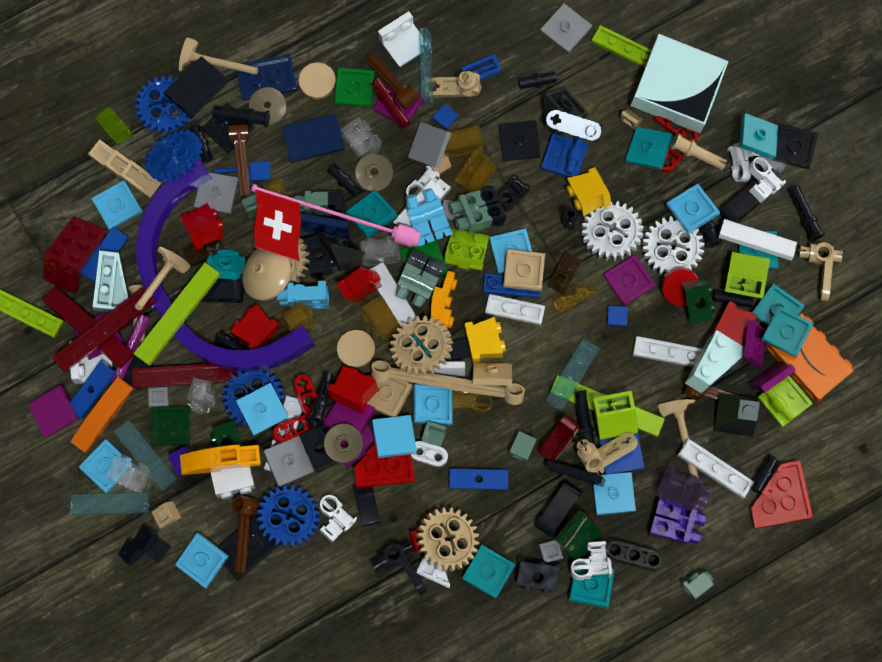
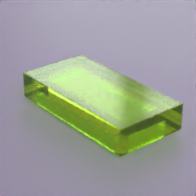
(113, 126)

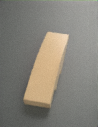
(124, 168)

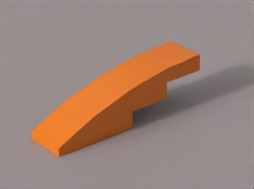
(102, 414)

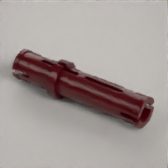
(386, 97)

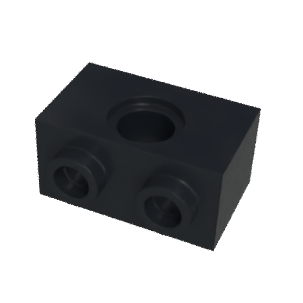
(317, 267)
(310, 440)
(529, 567)

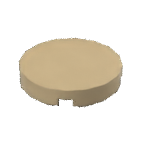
(317, 80)
(356, 348)

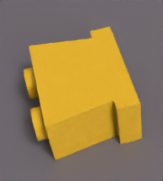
(588, 191)
(484, 340)

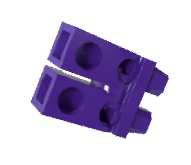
(676, 522)

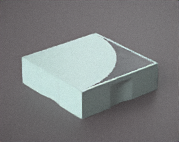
(679, 83)

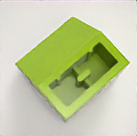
(747, 275)
(615, 415)

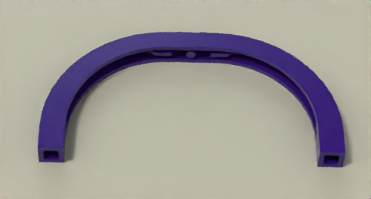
(153, 219)

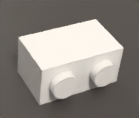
(232, 482)

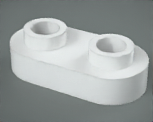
(429, 454)

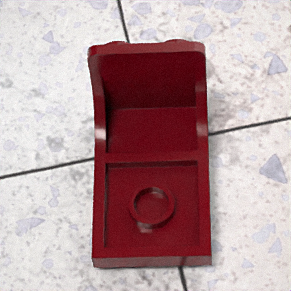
(71, 252)

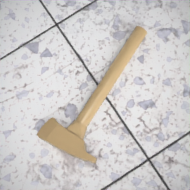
(189, 55)
(171, 261)
(677, 408)

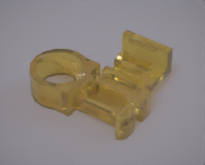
(567, 302)
(466, 400)

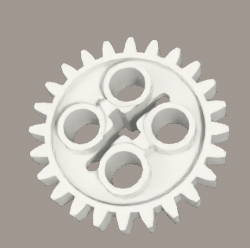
(619, 217)
(675, 231)

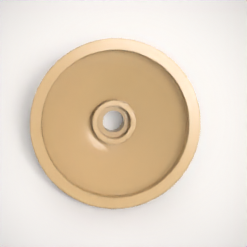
(265, 275)

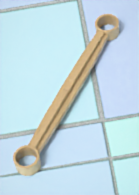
(447, 382)

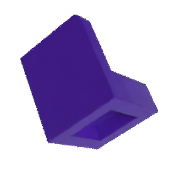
(175, 459)

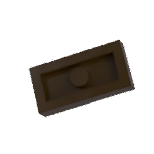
(198, 256)
(564, 273)

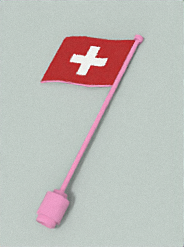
(280, 223)

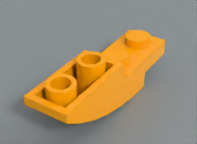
(442, 300)
(219, 458)

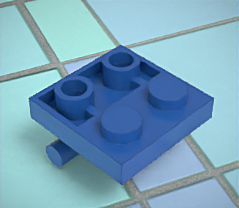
(564, 156)

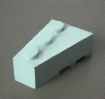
(110, 283)
(714, 360)

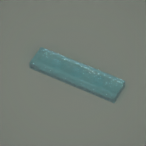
(426, 66)
(572, 375)
(145, 454)
(109, 504)

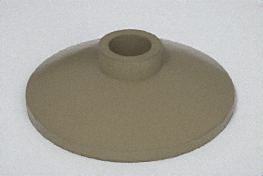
(271, 95)
(367, 178)
(336, 436)

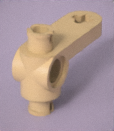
(465, 85)
(832, 255)
(597, 459)

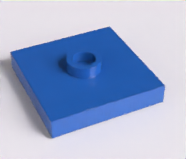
(629, 462)

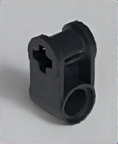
(515, 191)

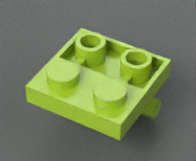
(466, 250)
(785, 401)

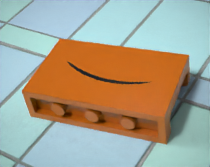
(817, 364)

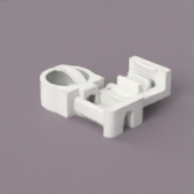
(738, 157)
(429, 174)
(769, 182)
(339, 521)
(598, 564)

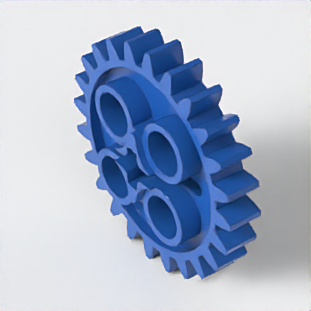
(165, 120)
(173, 155)
(238, 384)
(281, 532)

